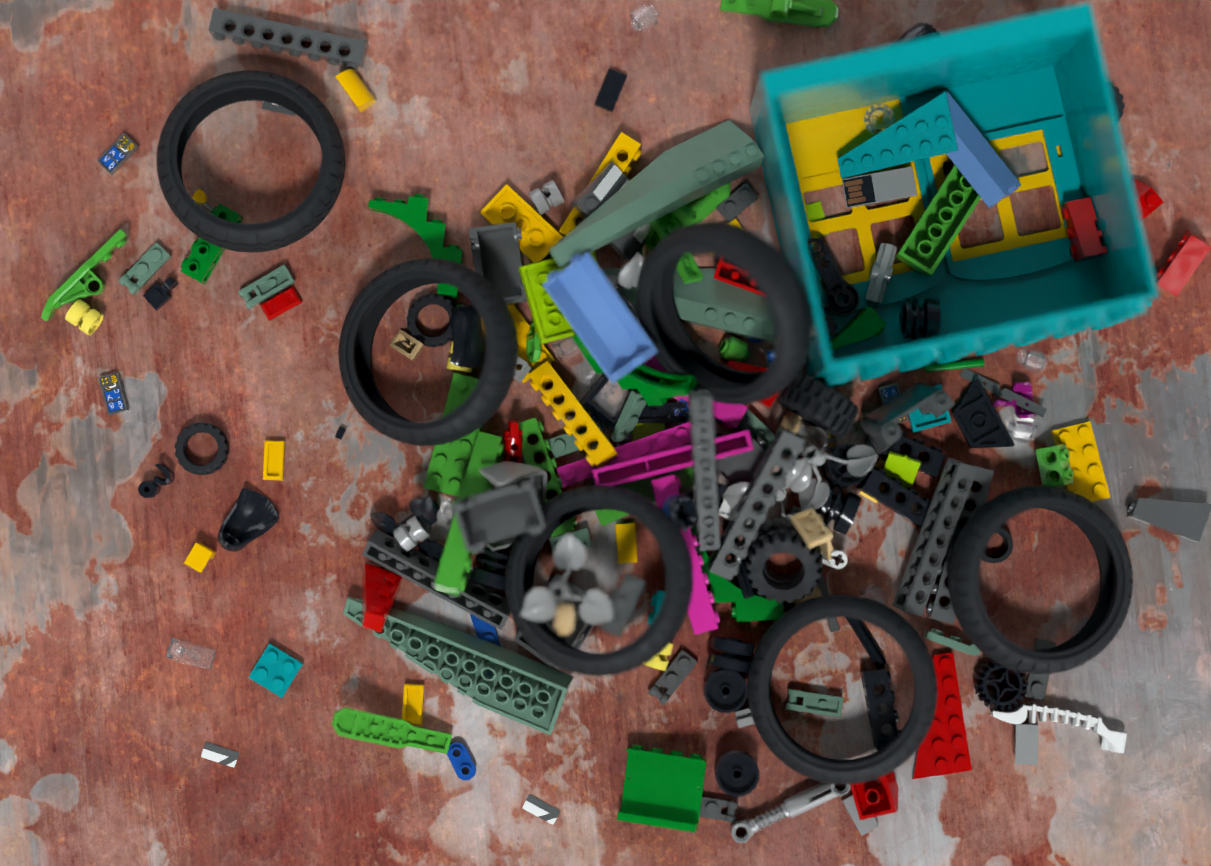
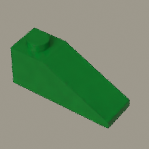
(861, 327)

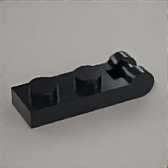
(659, 414)

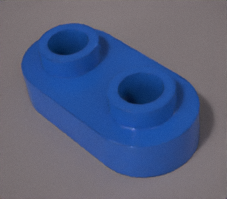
(461, 761)

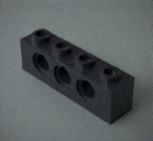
(934, 455)
(870, 486)
(869, 680)

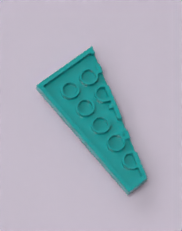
(913, 138)

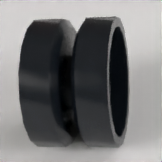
(731, 652)
(725, 702)
(728, 764)

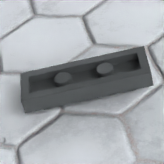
(624, 604)
(1038, 682)

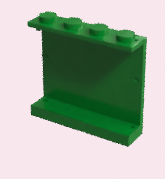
(663, 788)

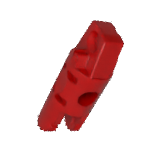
(511, 437)

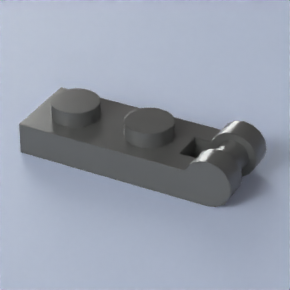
(673, 676)
(712, 809)

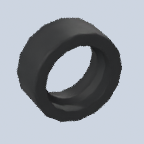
(1007, 548)

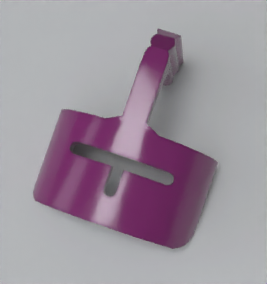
(1026, 392)

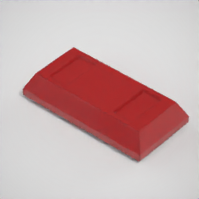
(281, 303)

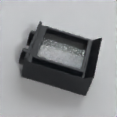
(606, 400)

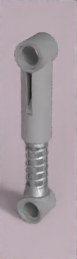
(791, 807)

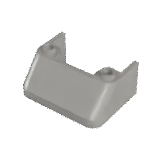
(509, 472)

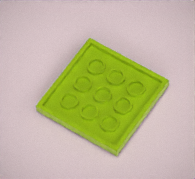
(547, 317)

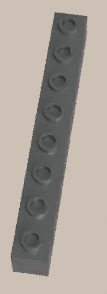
(222, 19)
(783, 439)
(704, 469)
(934, 537)
(423, 572)
(934, 609)

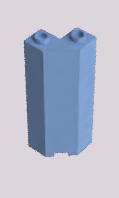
(979, 161)
(599, 317)

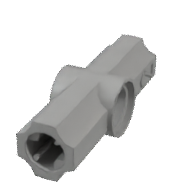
(880, 273)

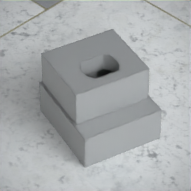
(521, 374)
(743, 717)

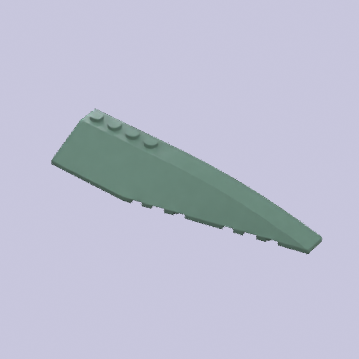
(664, 186)
(716, 306)
(476, 667)

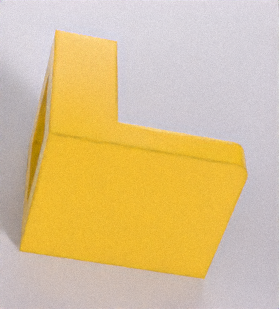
(199, 557)

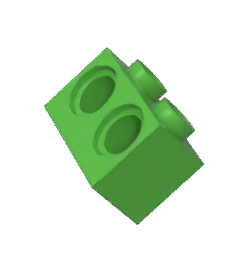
(1049, 466)

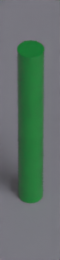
(954, 365)

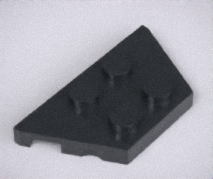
(980, 421)

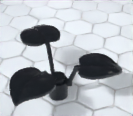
(420, 507)

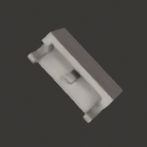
(1026, 744)

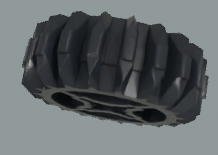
(996, 702)

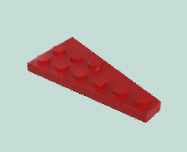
(946, 743)

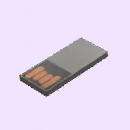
(879, 187)

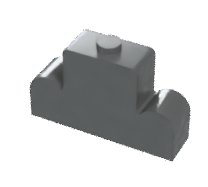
(743, 466)

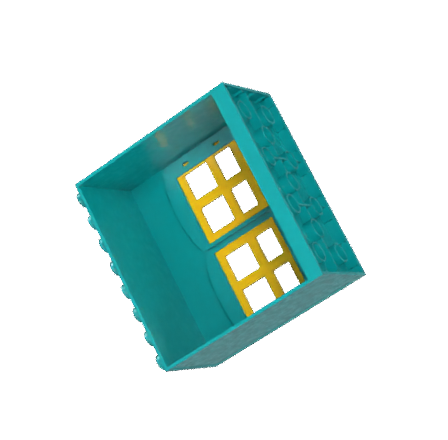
(1018, 87)

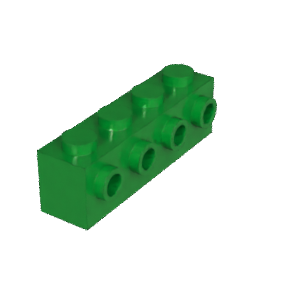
(204, 254)

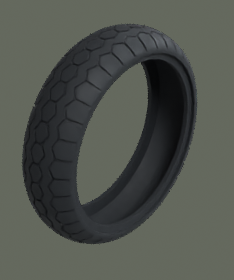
(235, 88)
(770, 274)
(358, 336)
(1114, 591)
(677, 596)
(842, 770)

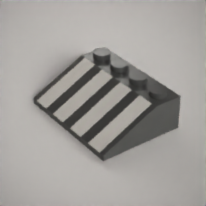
(597, 193)

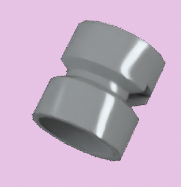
(539, 199)
(409, 534)

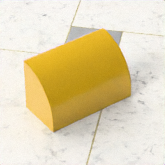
(355, 89)

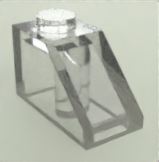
(190, 653)

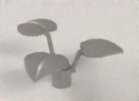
(627, 278)
(859, 462)
(797, 480)
(539, 601)

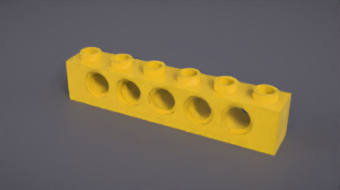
(623, 144)
(546, 374)

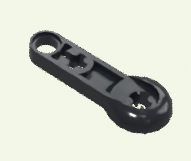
(833, 282)

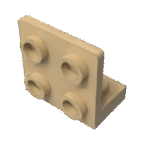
(813, 531)

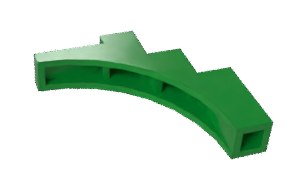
(433, 233)
(651, 383)
(723, 591)

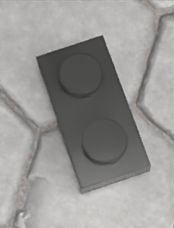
(737, 202)

